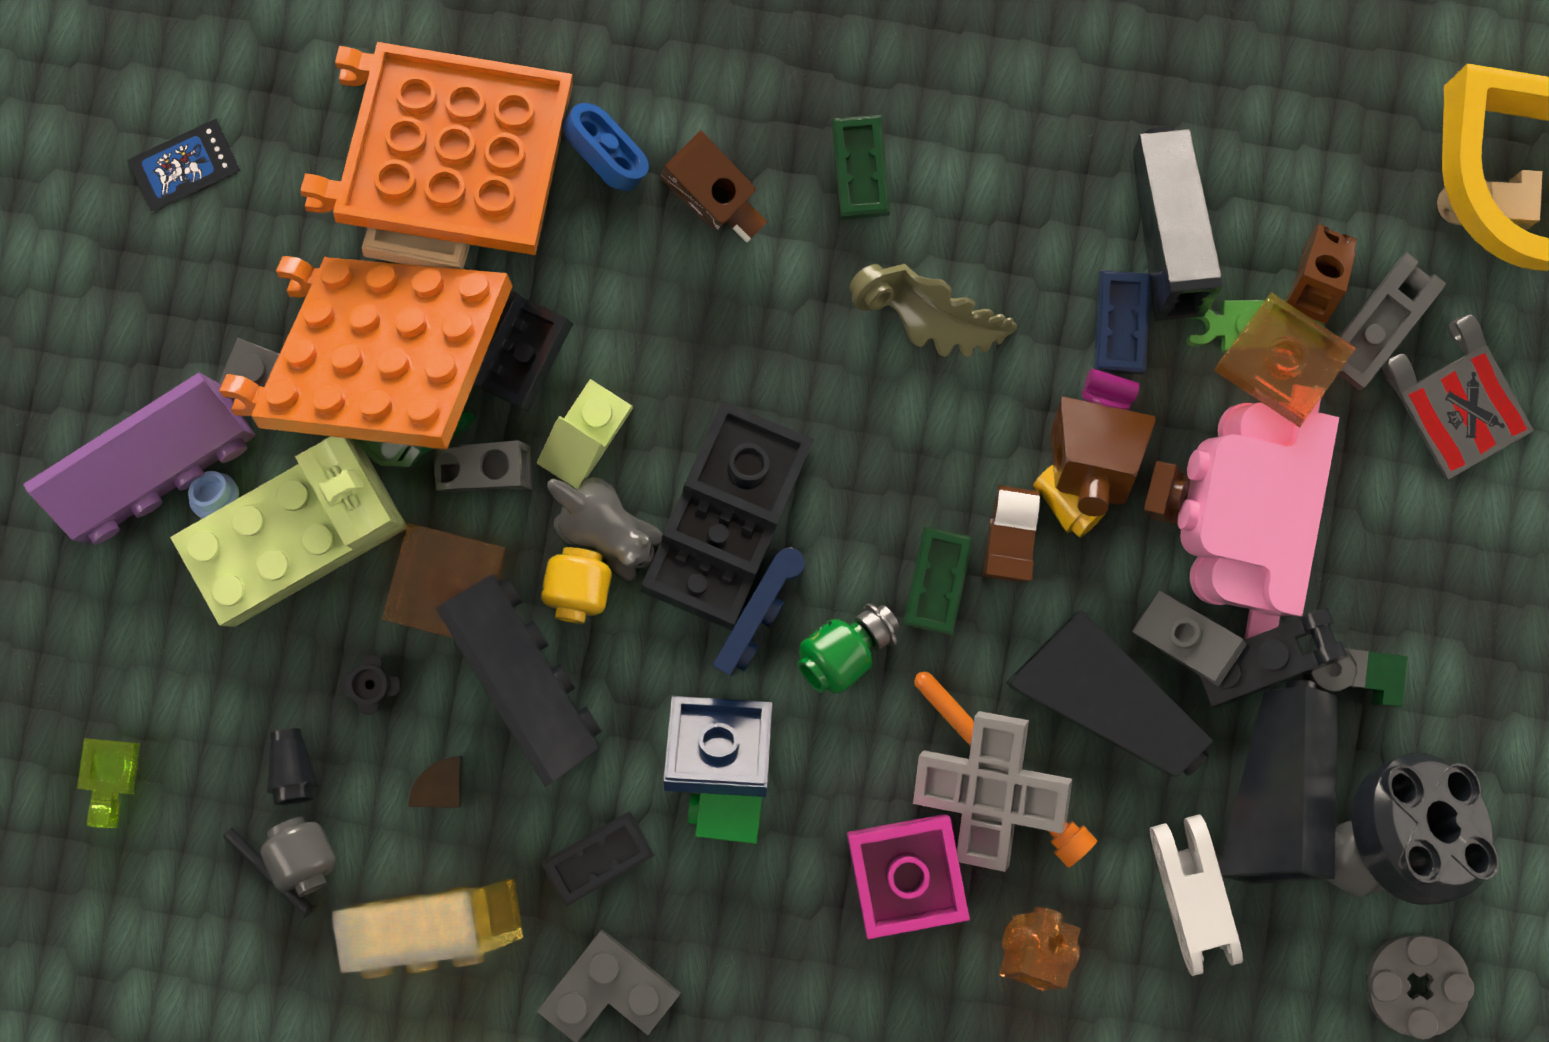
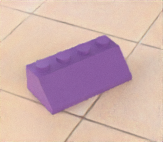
(141, 461)

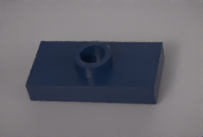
(1122, 322)

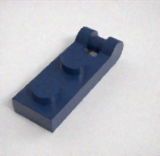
(760, 610)

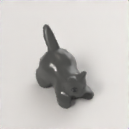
(597, 520)

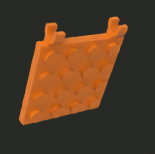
(447, 147)
(376, 351)

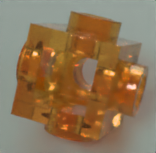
(1040, 949)

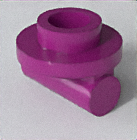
(1109, 390)

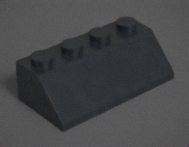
(520, 678)

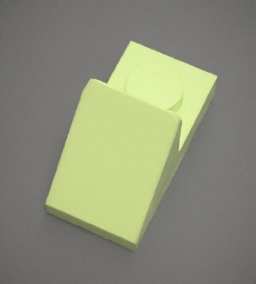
(583, 434)

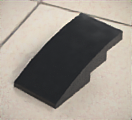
(521, 350)
(726, 515)

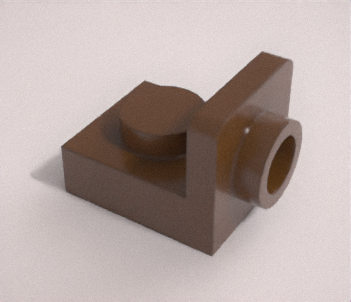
(1166, 493)

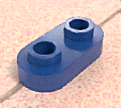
(605, 147)

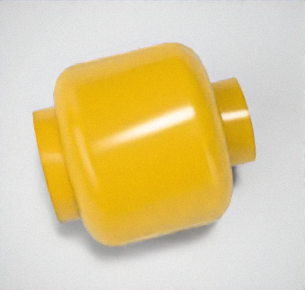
(576, 584)

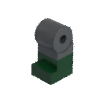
(1366, 670)

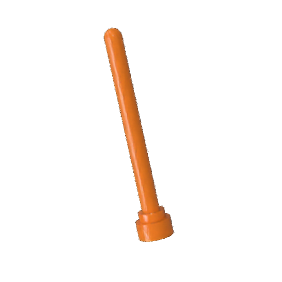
(1073, 841)

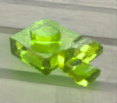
(107, 770)

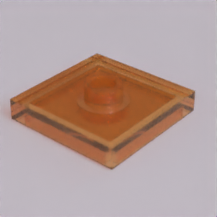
(1285, 359)
(433, 570)

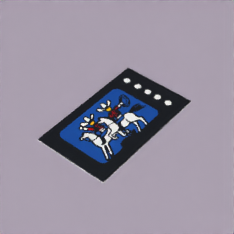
(183, 165)

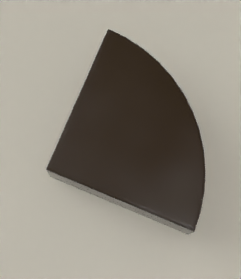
(439, 785)

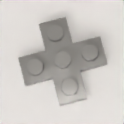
(992, 791)

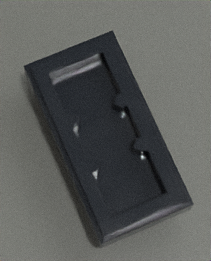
(598, 858)

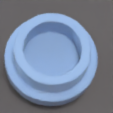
(211, 493)

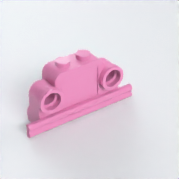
(1257, 511)

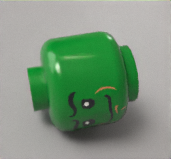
(835, 656)

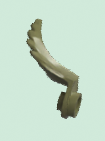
(929, 310)

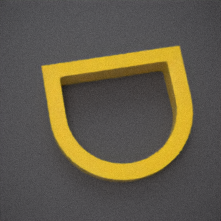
(1465, 103)

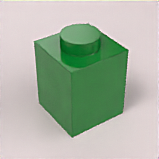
(725, 816)

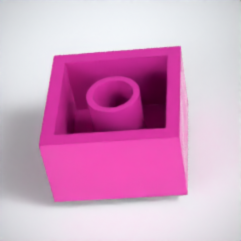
(908, 876)

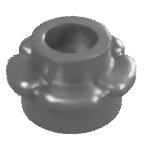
(879, 624)

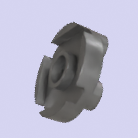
(1447, 986)

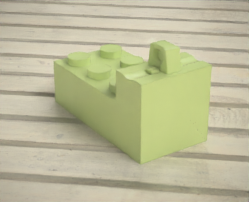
(289, 531)

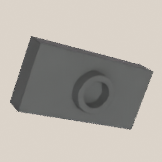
(1189, 638)

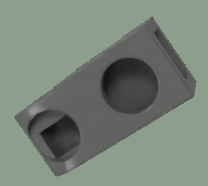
(483, 467)

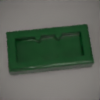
(860, 167)
(938, 581)

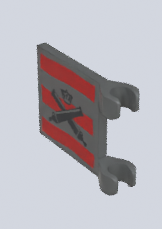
(1462, 408)

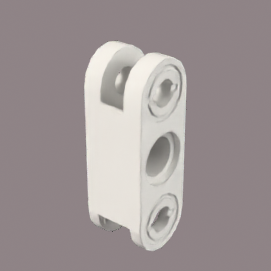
(1196, 894)

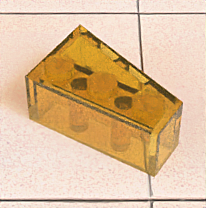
(427, 929)

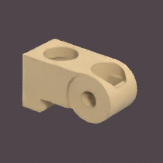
(1517, 199)

